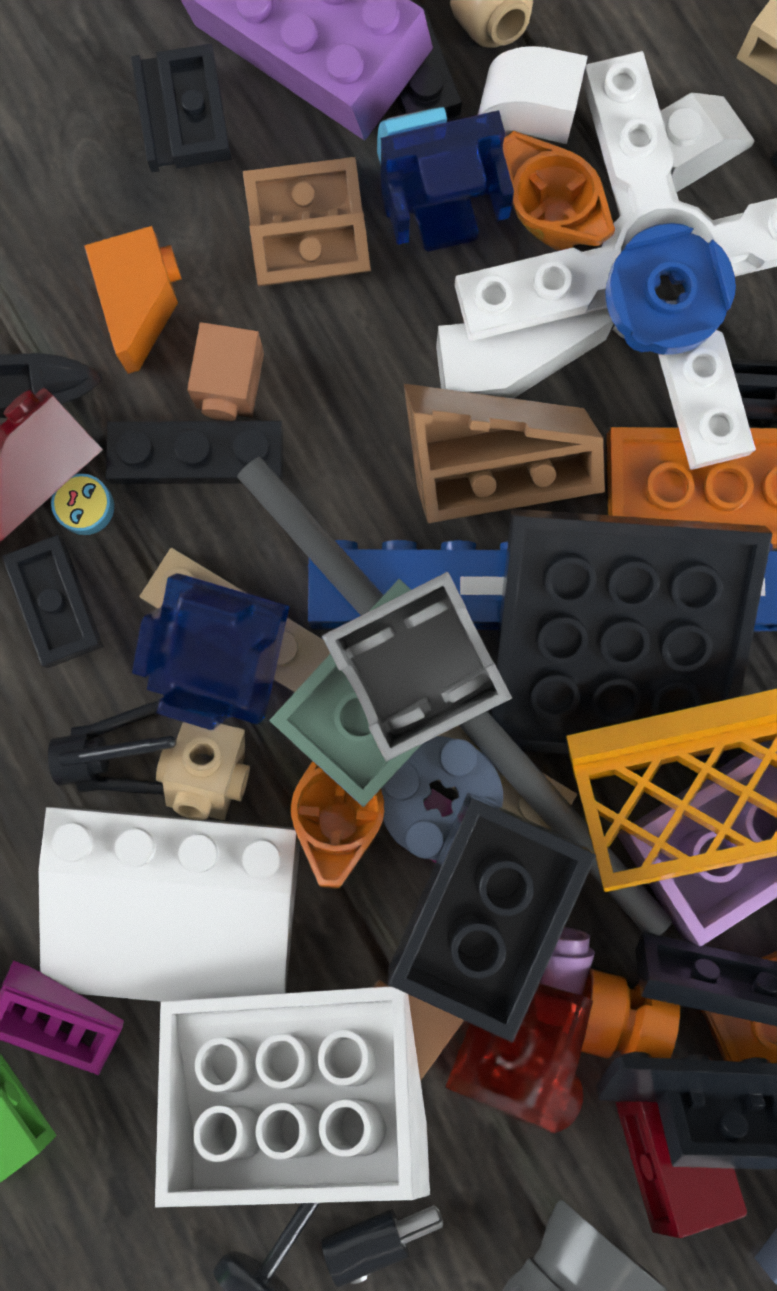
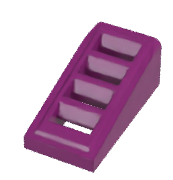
(45, 995)

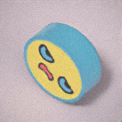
(83, 505)

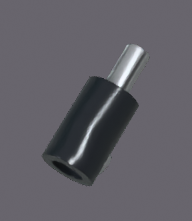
(375, 1244)

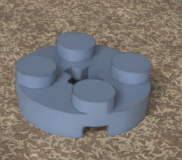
(455, 765)

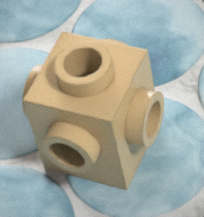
(204, 771)

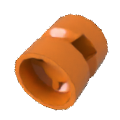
(626, 1021)

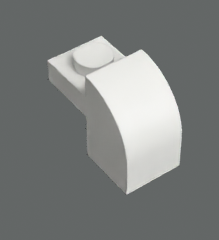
(535, 91)

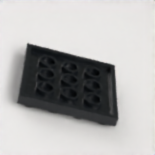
(622, 620)

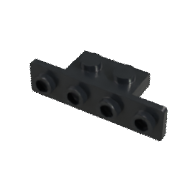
(708, 1108)

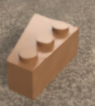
(498, 452)

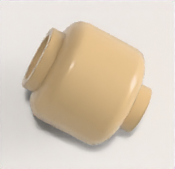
(493, 21)

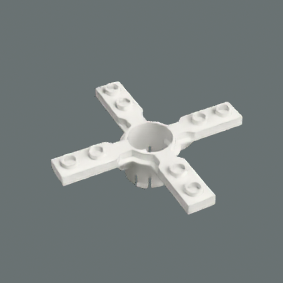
(575, 281)

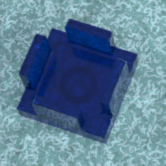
(438, 173)
(210, 652)

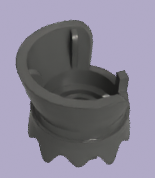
(579, 1259)

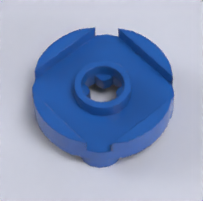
(687, 260)

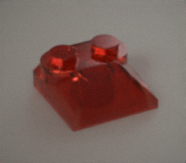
(535, 1073)

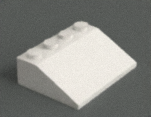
(165, 905)
(290, 1100)

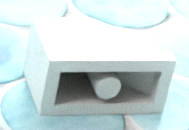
(702, 136)

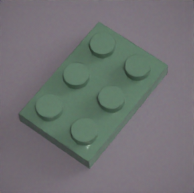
(333, 728)

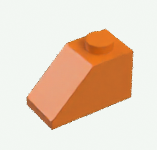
(134, 291)

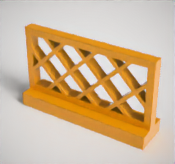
(668, 739)

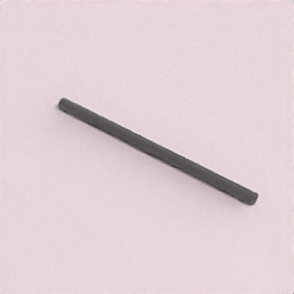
(481, 729)

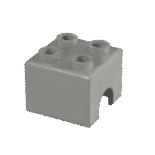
(417, 666)

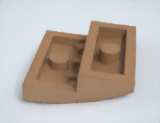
(306, 221)

